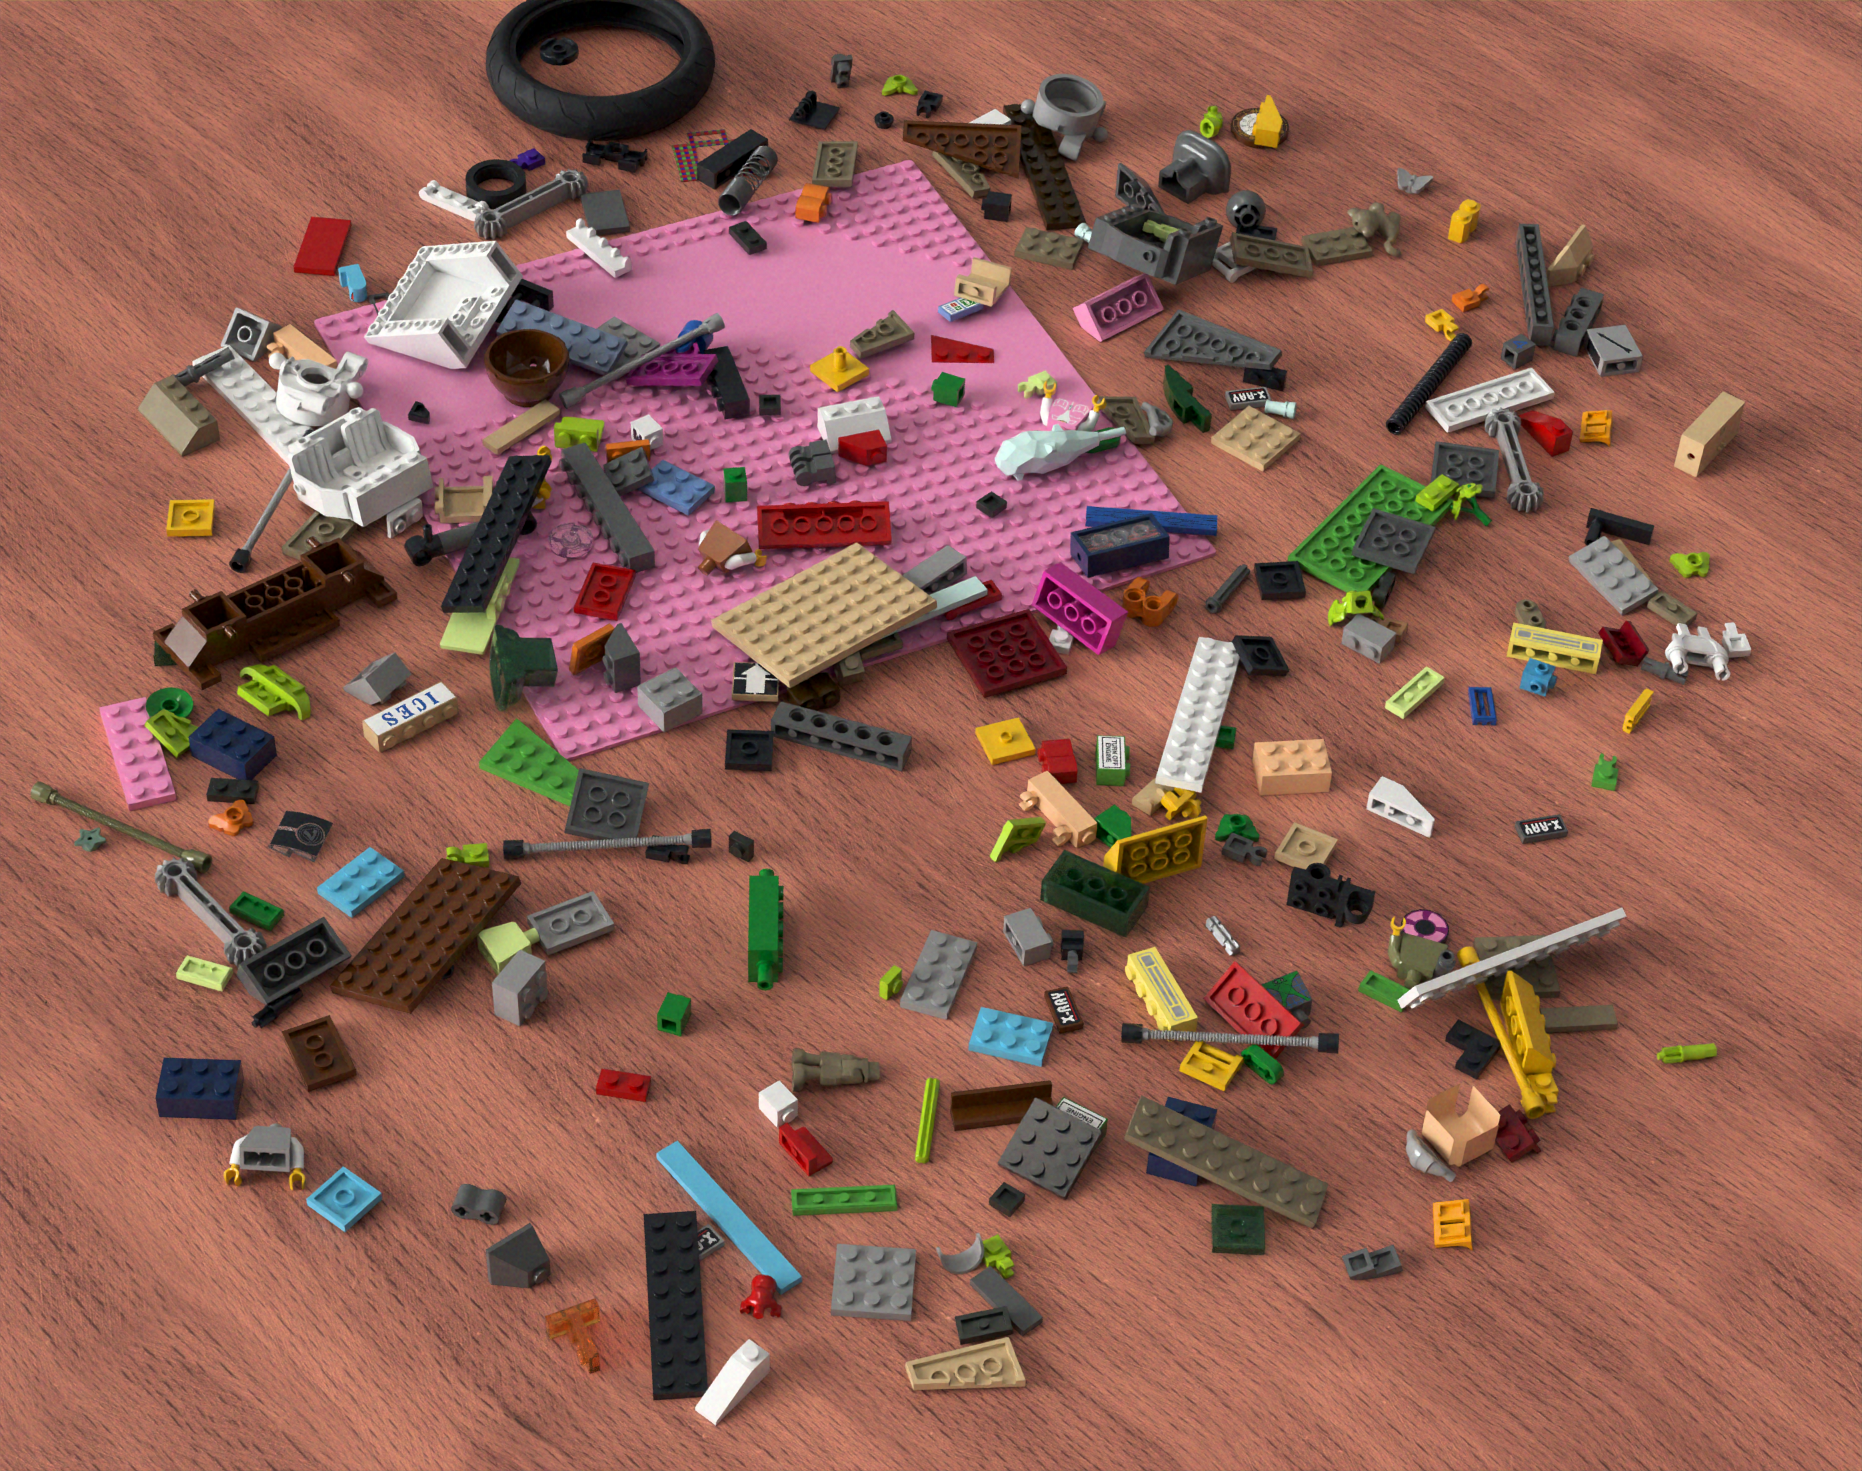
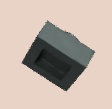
(769, 405)
(991, 504)
(741, 846)
(1007, 1199)

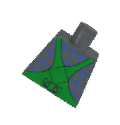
(1292, 994)

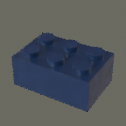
(232, 745)
(199, 1088)
(1165, 1169)

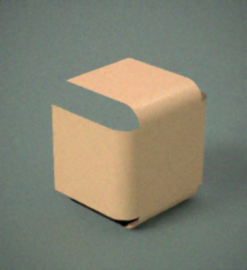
(1464, 1137)

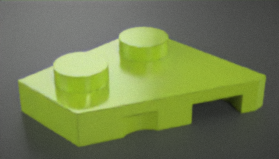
(171, 731)
(1016, 835)

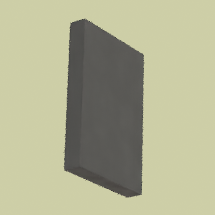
(605, 212)

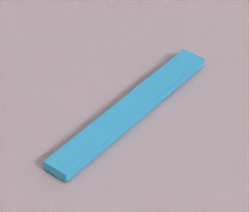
(728, 1216)

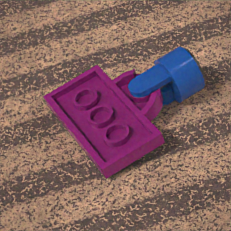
(679, 367)

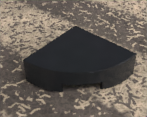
(419, 413)

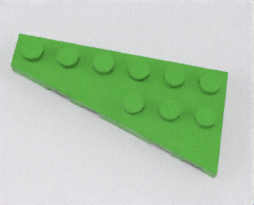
(531, 763)

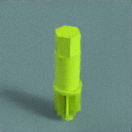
(1685, 1053)

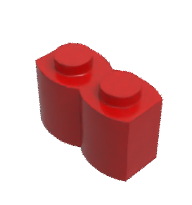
(1059, 760)

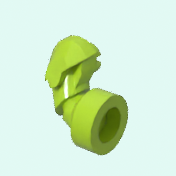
(1211, 123)

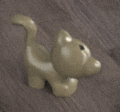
(1375, 220)

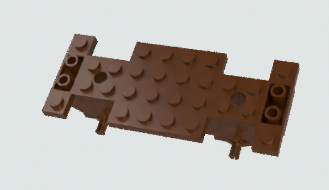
(273, 611)

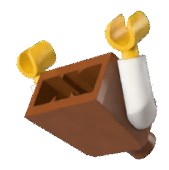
(726, 550)

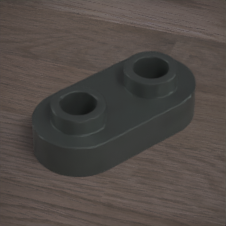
(1386, 586)

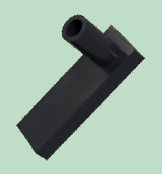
(1616, 525)

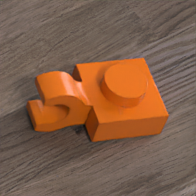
(1469, 300)

